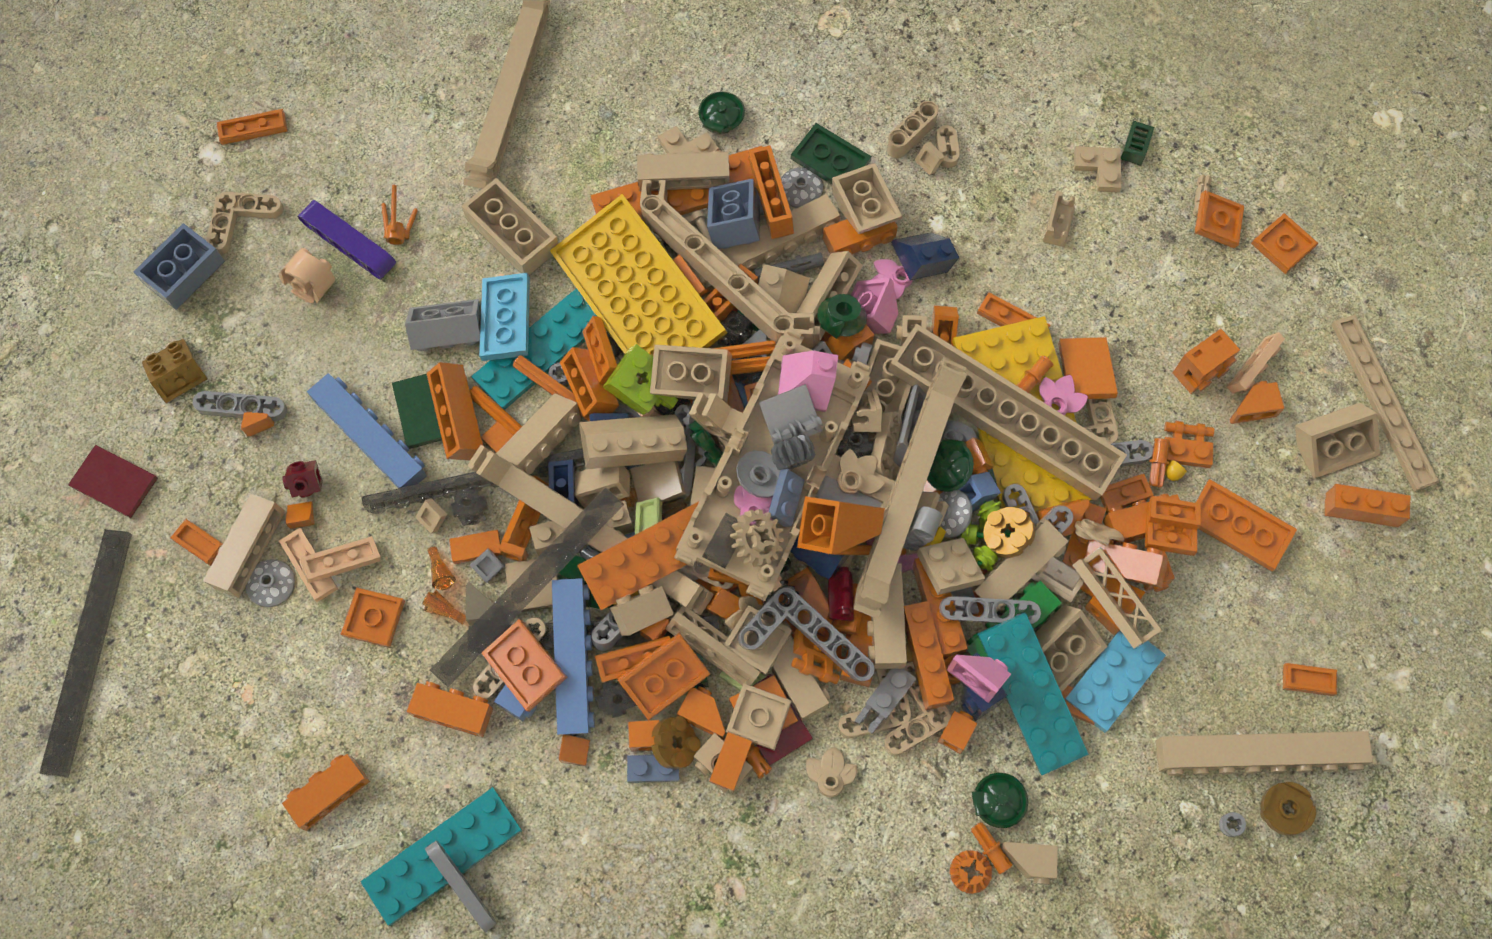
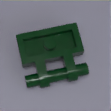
(706, 442)

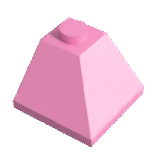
(879, 303)
(813, 369)
(980, 674)

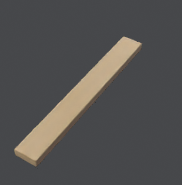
(1385, 403)

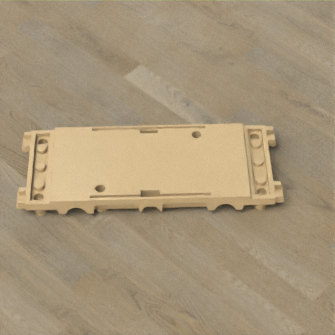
(753, 435)

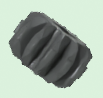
(793, 452)

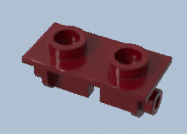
(841, 595)

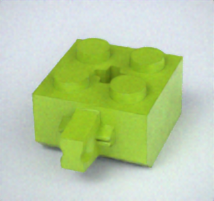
(624, 382)

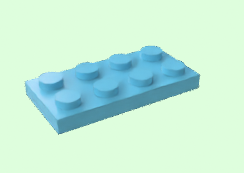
(504, 317)
(1114, 680)

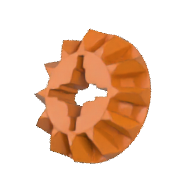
(959, 876)

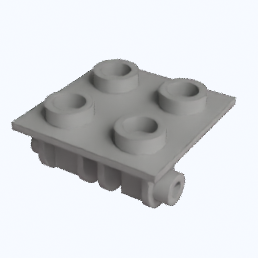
(790, 415)

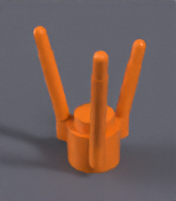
(394, 231)

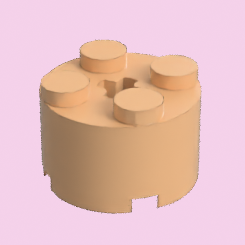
(307, 276)

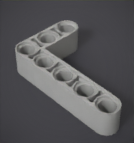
(923, 526)
(809, 630)

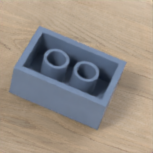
(734, 214)
(179, 266)

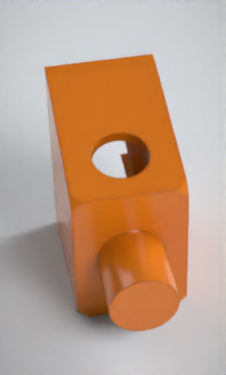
(1096, 609)

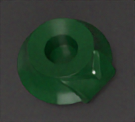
(721, 112)
(842, 315)
(951, 466)
(1000, 800)

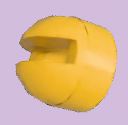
(1174, 471)

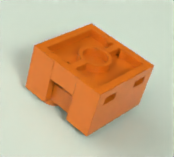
(1206, 362)

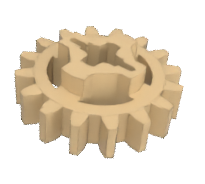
(757, 538)

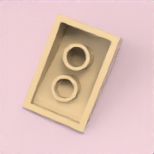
(865, 198)
(690, 371)

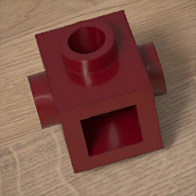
(303, 479)

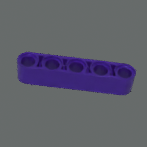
(347, 239)

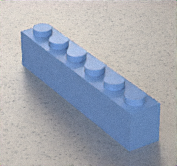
(366, 433)
(571, 655)

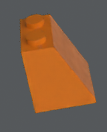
(837, 525)

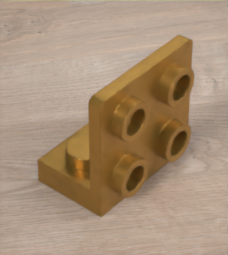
(173, 370)

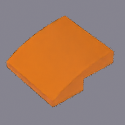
(1172, 525)

